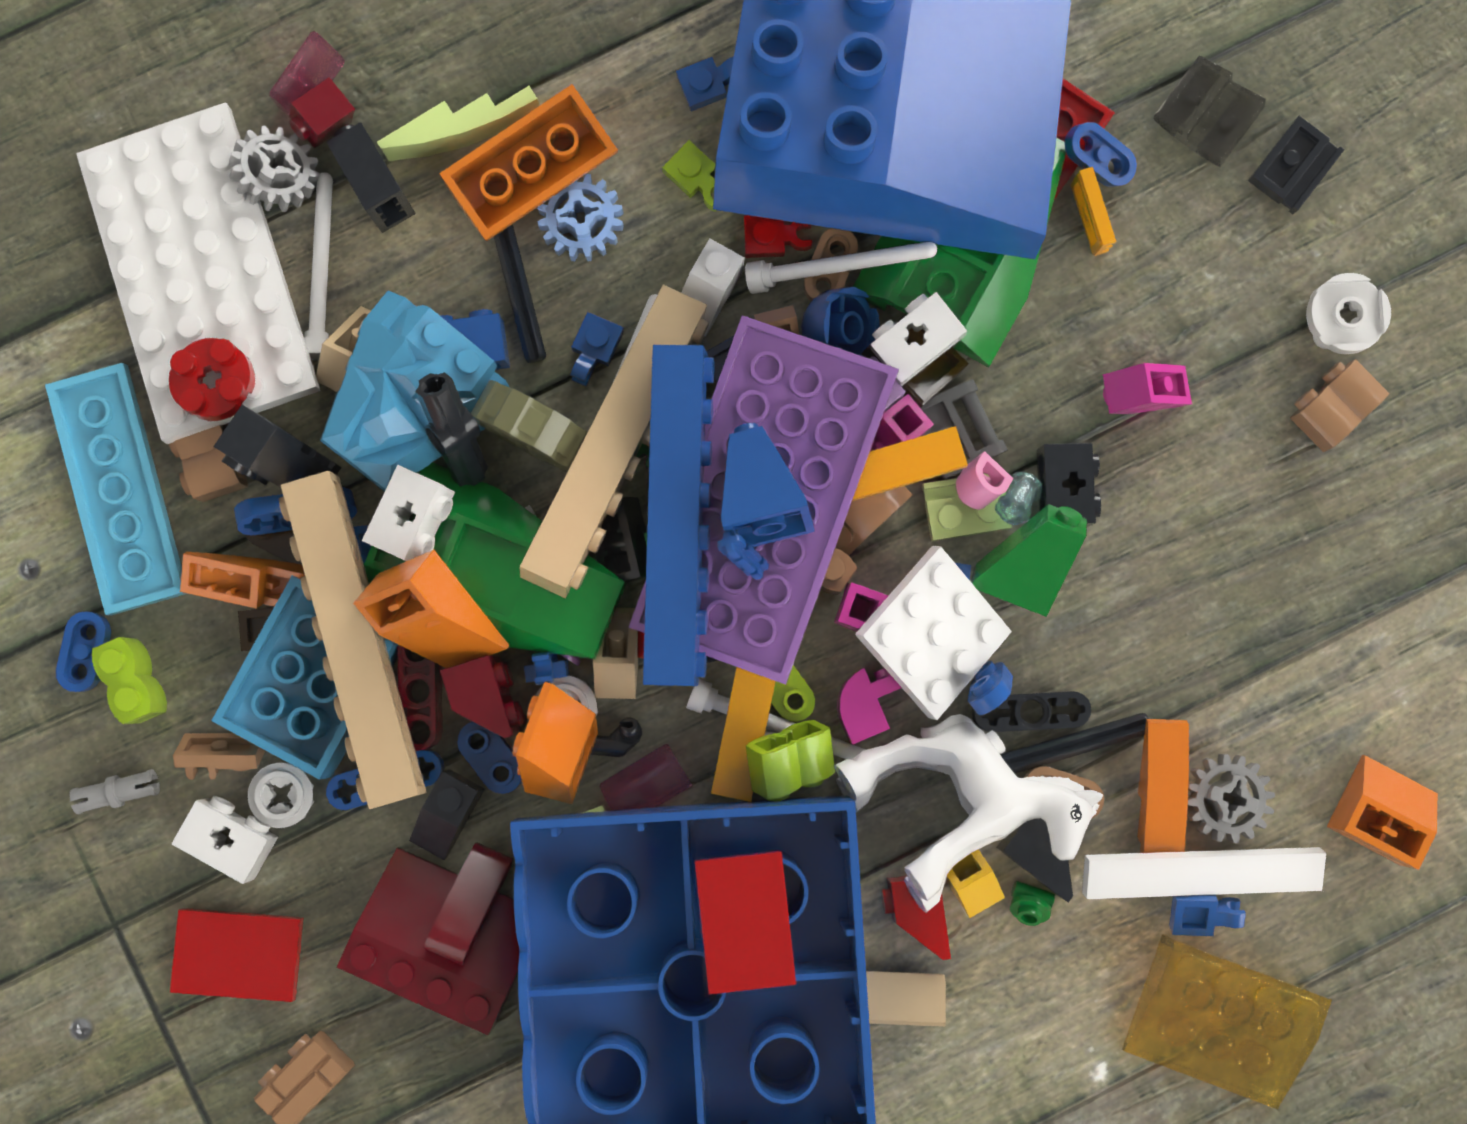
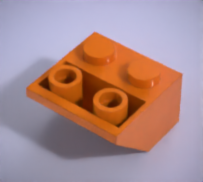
(555, 744)
(1387, 813)

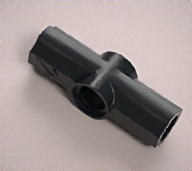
(452, 429)

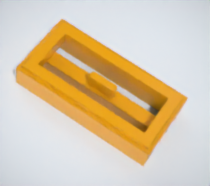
(1093, 211)

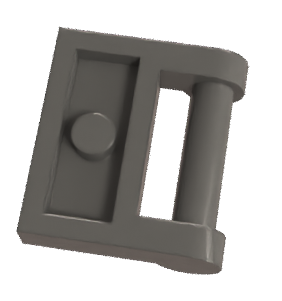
(944, 415)

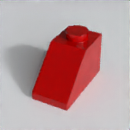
(926, 927)

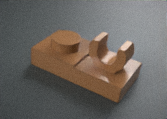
(216, 752)

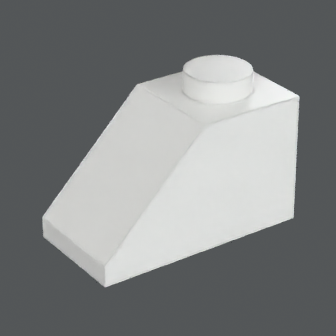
(714, 278)

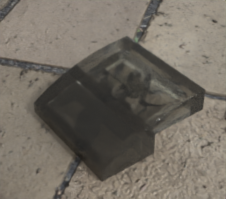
(1209, 111)

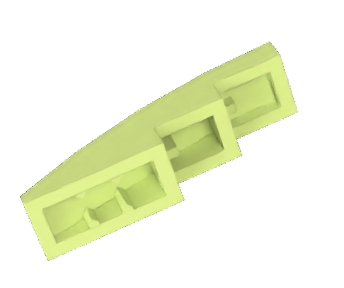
(445, 131)

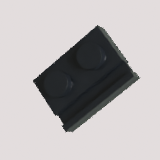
(1296, 165)

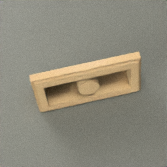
(906, 998)

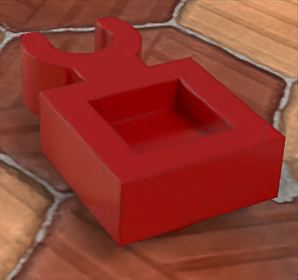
(769, 236)

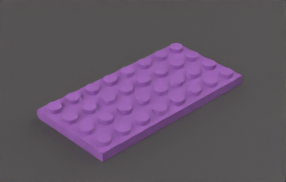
(822, 419)

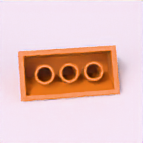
(528, 162)

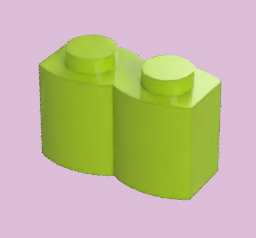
(127, 672)
(790, 760)

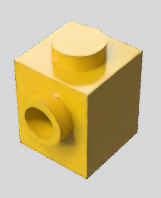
(974, 884)

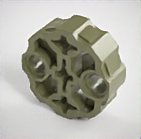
(528, 425)

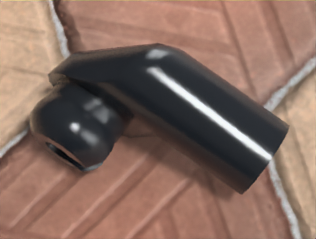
(620, 740)

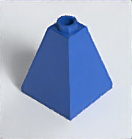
(760, 491)

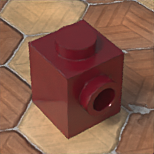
(320, 113)

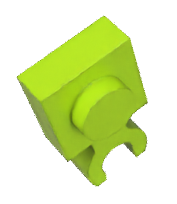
(692, 172)

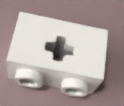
(941, 333)
(408, 495)
(203, 839)

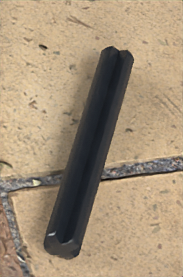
(520, 295)
(1076, 743)

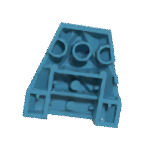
(376, 411)

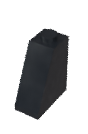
(370, 177)

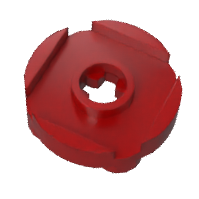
(192, 365)

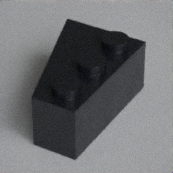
(267, 451)

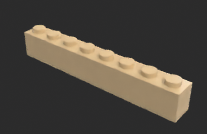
(608, 451)
(354, 650)

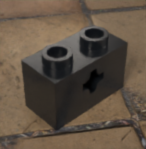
(1071, 462)
(624, 543)

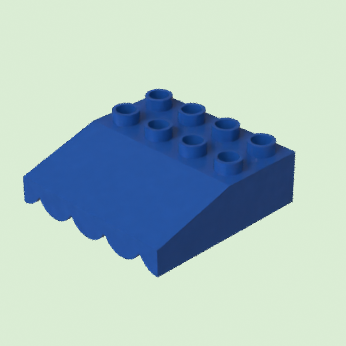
(897, 118)
(620, 982)

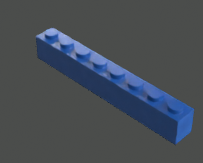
(676, 516)

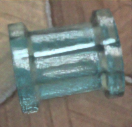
(1016, 504)

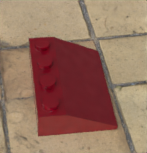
(392, 936)

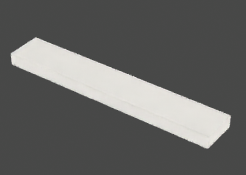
(1203, 873)

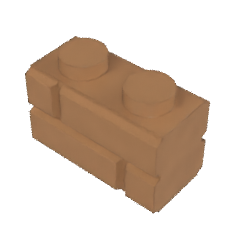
(304, 1081)

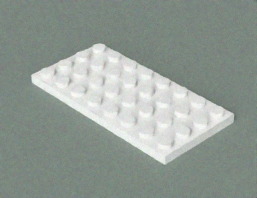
(194, 262)

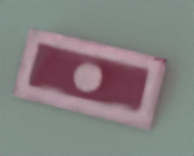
(308, 68)
(646, 781)

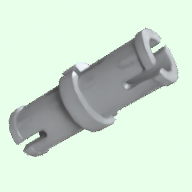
(114, 791)

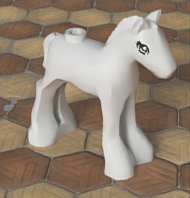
(986, 789)

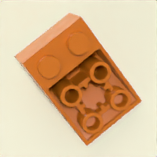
(429, 612)

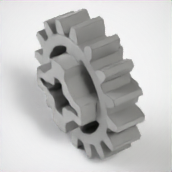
(278, 166)
(1223, 813)

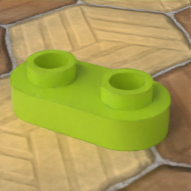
(797, 685)

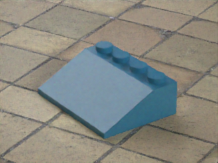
(284, 694)

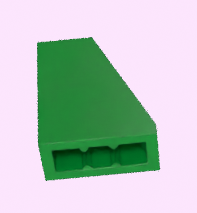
(1033, 560)

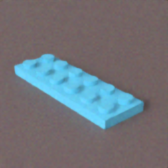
(116, 488)

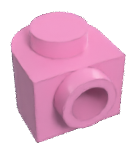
(978, 489)

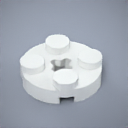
(1331, 330)

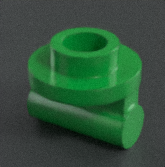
(1031, 904)

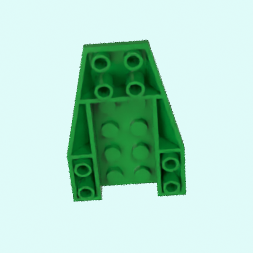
(976, 285)
(484, 550)

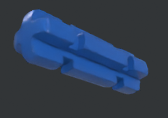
(742, 555)

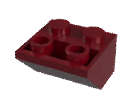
(482, 695)

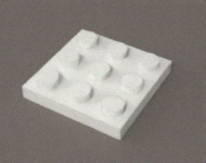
(933, 632)

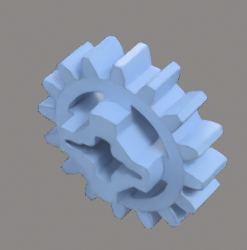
(595, 216)

